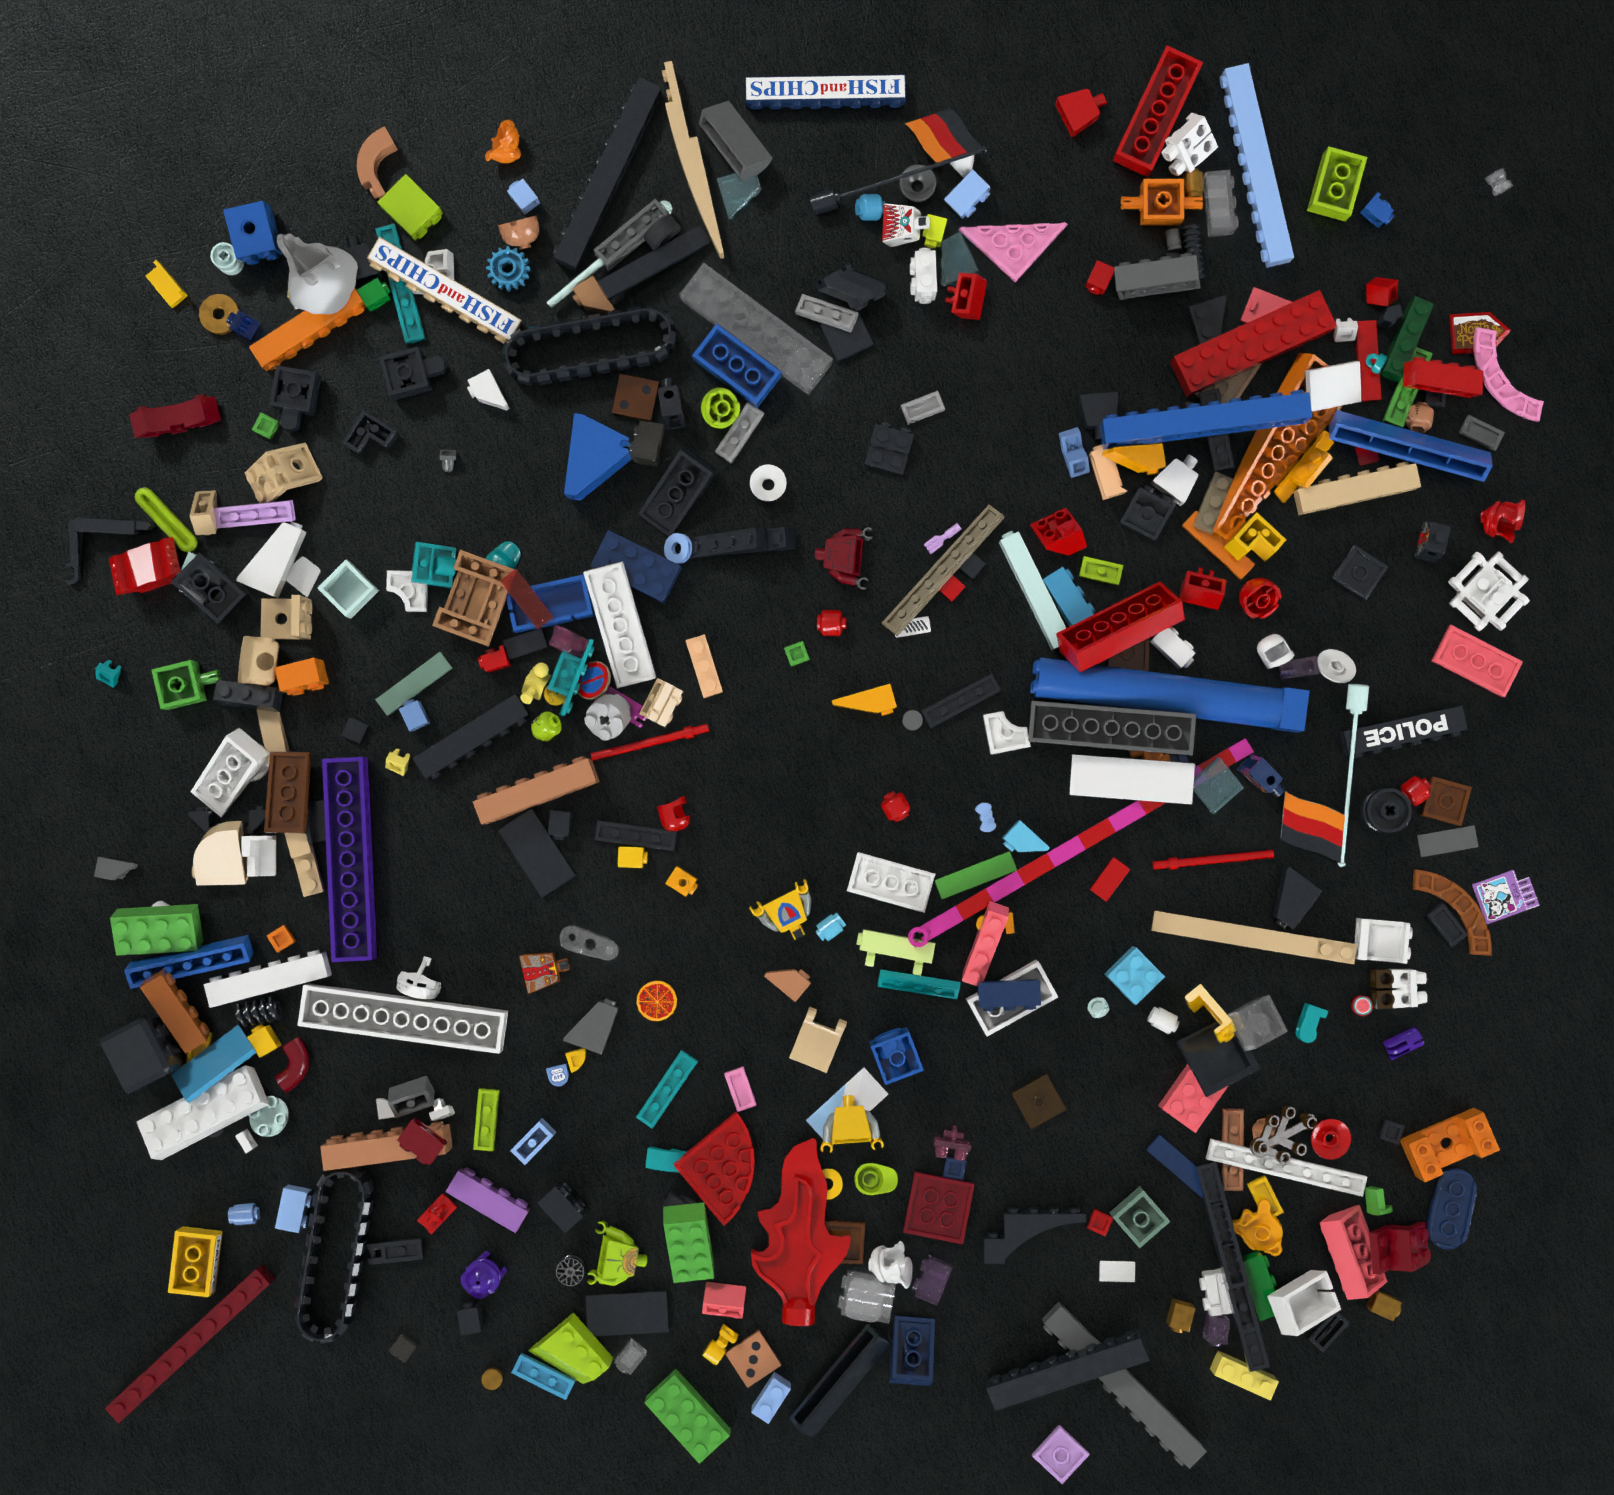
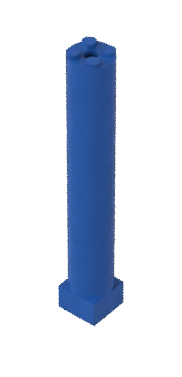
(1144, 690)

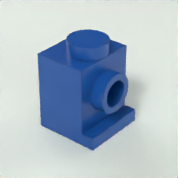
(1378, 211)

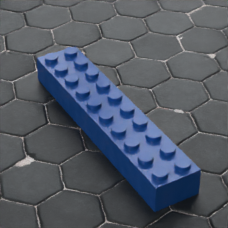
(1206, 420)

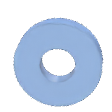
(686, 548)

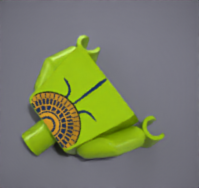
(617, 1257)

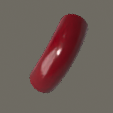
(297, 1065)

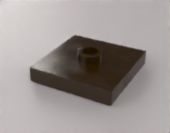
(1038, 1101)

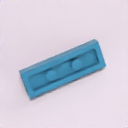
(543, 1376)

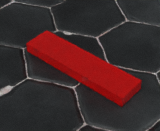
(1368, 344)

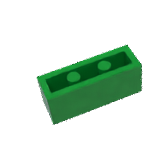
(1260, 1283)

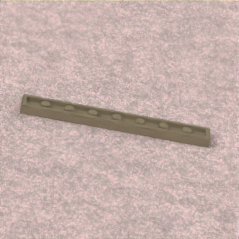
(943, 570)

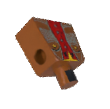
(542, 970)

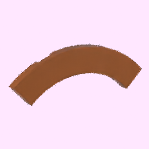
(1463, 905)

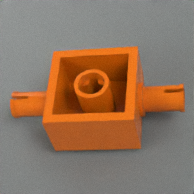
(1172, 195)

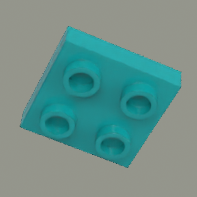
(433, 565)

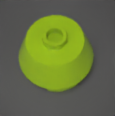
(720, 408)

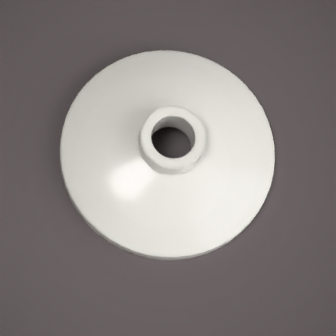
(1336, 666)

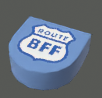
(558, 1074)

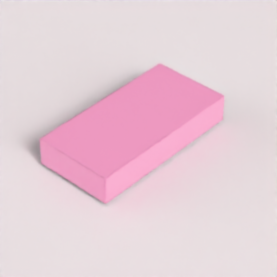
(740, 1089)

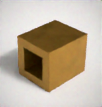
(1384, 1305)
(1180, 1316)

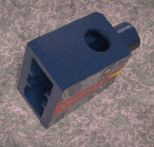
(1261, 775)

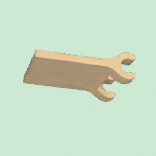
(816, 1042)

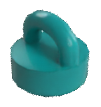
(1380, 360)

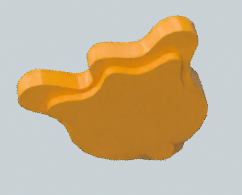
(1260, 1229)

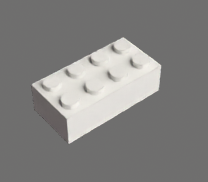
(995, 1020)

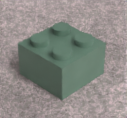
(1139, 1217)

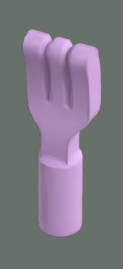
(937, 541)

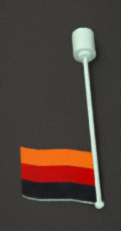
(1316, 825)

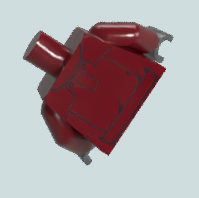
(844, 555)

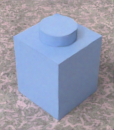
(523, 196)

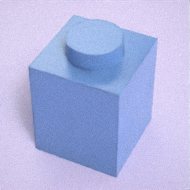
(414, 715)

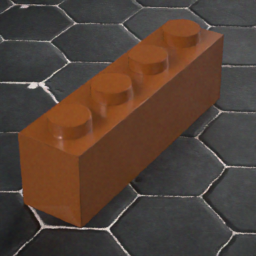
(175, 1011)

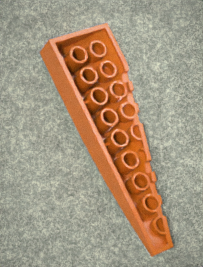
(1272, 454)

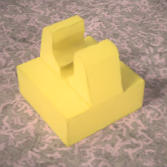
(396, 763)

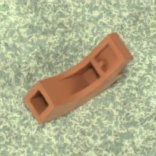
(371, 153)

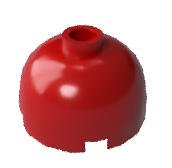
(1259, 597)

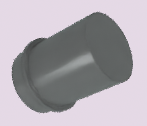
(1173, 240)

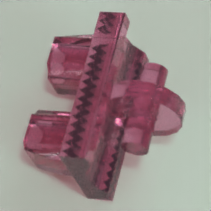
(568, 641)
(942, 1145)

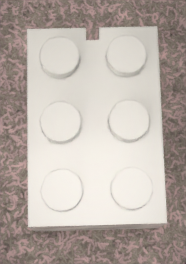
(1301, 1306)

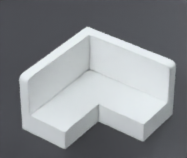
(260, 855)

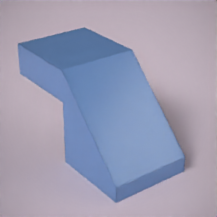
(1073, 452)

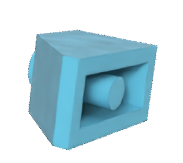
(1023, 839)

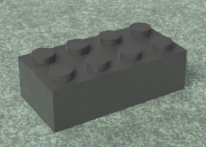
(1157, 276)

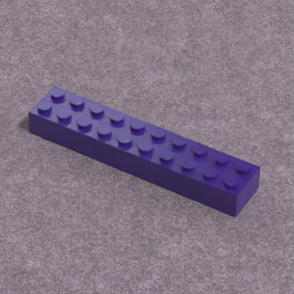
(349, 859)

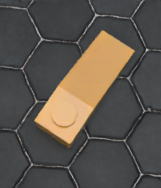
(1138, 458)
(872, 700)

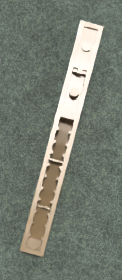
(690, 158)
(300, 850)
(1254, 937)

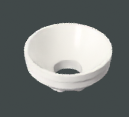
(768, 472)

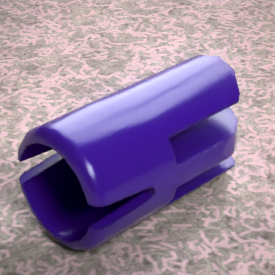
(1403, 1043)

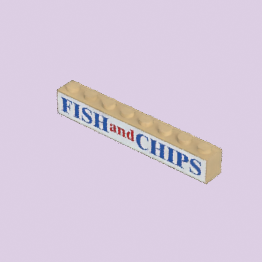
(443, 290)

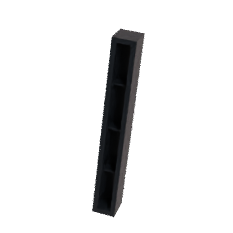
(1067, 1370)

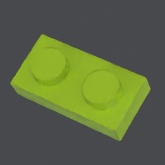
(1101, 570)

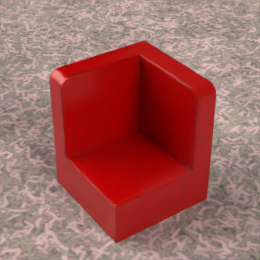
(1382, 291)

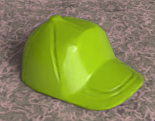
(875, 1179)

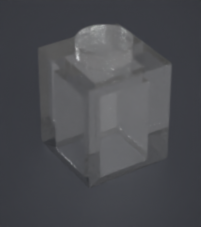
(630, 1357)

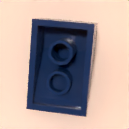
(912, 1351)

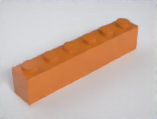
(301, 333)

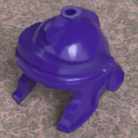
(486, 1273)

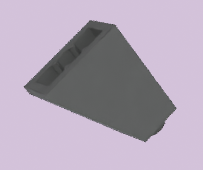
(594, 1027)

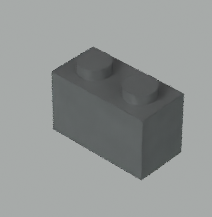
(411, 1096)

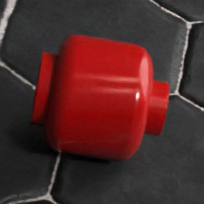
(831, 623)
(1416, 790)
(895, 806)

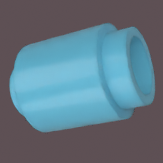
(830, 927)

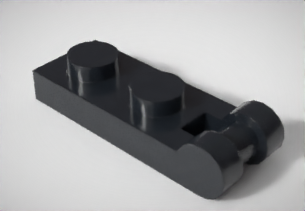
(395, 1251)

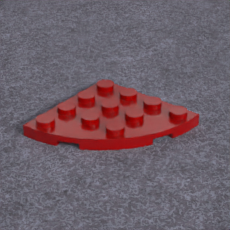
(721, 1167)

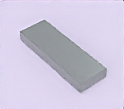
(826, 313)
(739, 432)

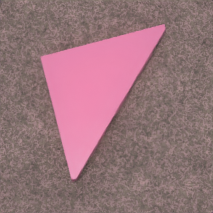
(1013, 246)

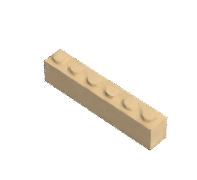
(1357, 488)

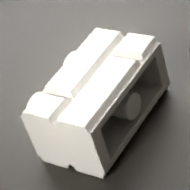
(1215, 1293)

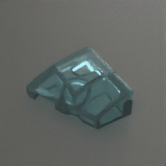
(737, 192)
(956, 259)

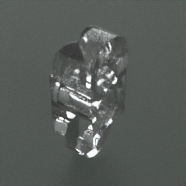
(605, 947)

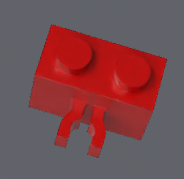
(968, 296)
(1202, 589)

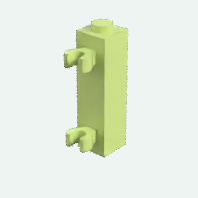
(895, 946)

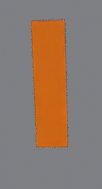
(1215, 545)

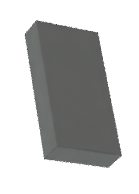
(1481, 433)

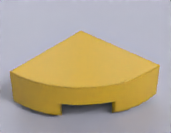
(576, 1059)

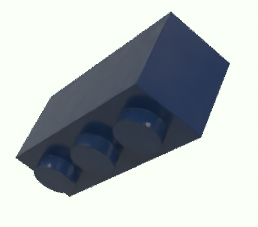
(1009, 994)

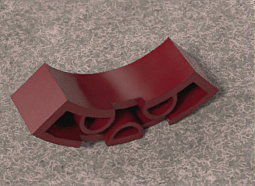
(174, 418)

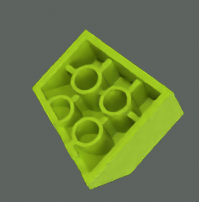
(573, 1350)

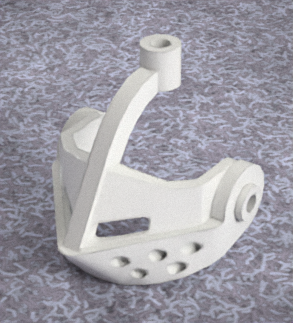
(429, 992)

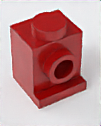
(494, 659)

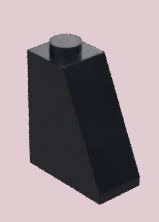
(1293, 898)

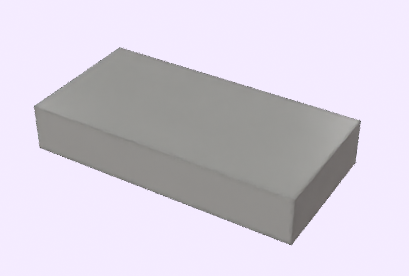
(922, 407)

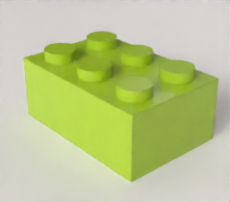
(1337, 184)

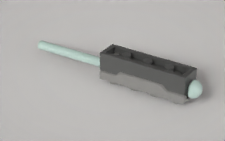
(619, 244)

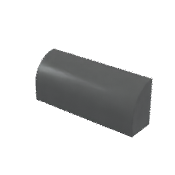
(734, 140)

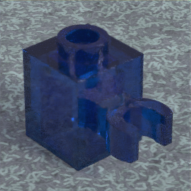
(242, 324)

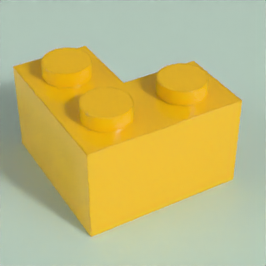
(1255, 535)

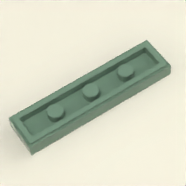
(414, 683)

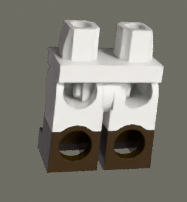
(1404, 988)

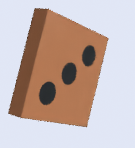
(753, 1358)

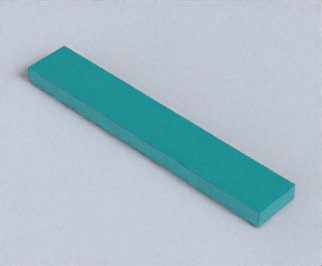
(403, 297)

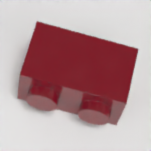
(421, 1141)

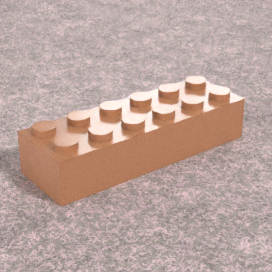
(536, 791)
(373, 1147)

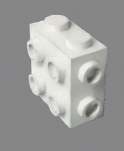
(924, 271)

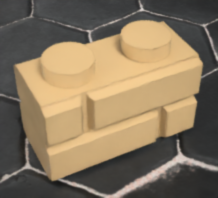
(661, 702)

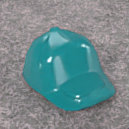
(505, 554)

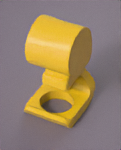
(716, 1349)

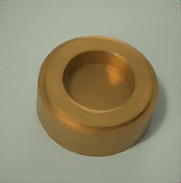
(492, 1378)

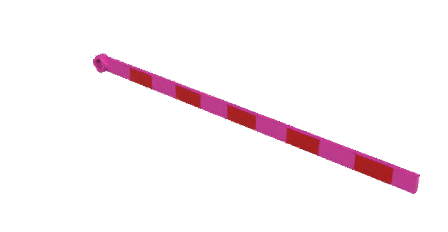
(1057, 856)

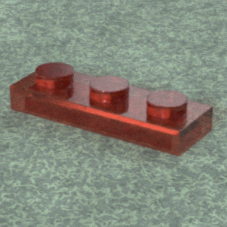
(526, 598)

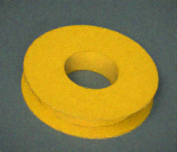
(837, 1182)

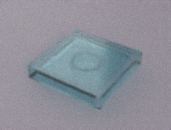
(1216, 785)

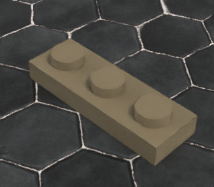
(1212, 502)

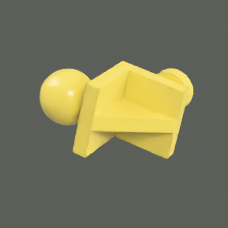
(535, 683)

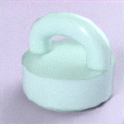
(1098, 1007)

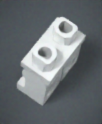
(1189, 145)

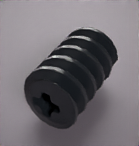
(258, 1012)

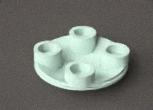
(270, 1119)

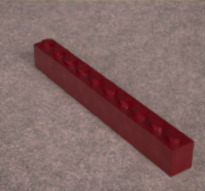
(190, 1343)

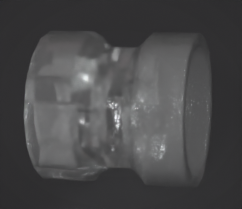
(1498, 182)

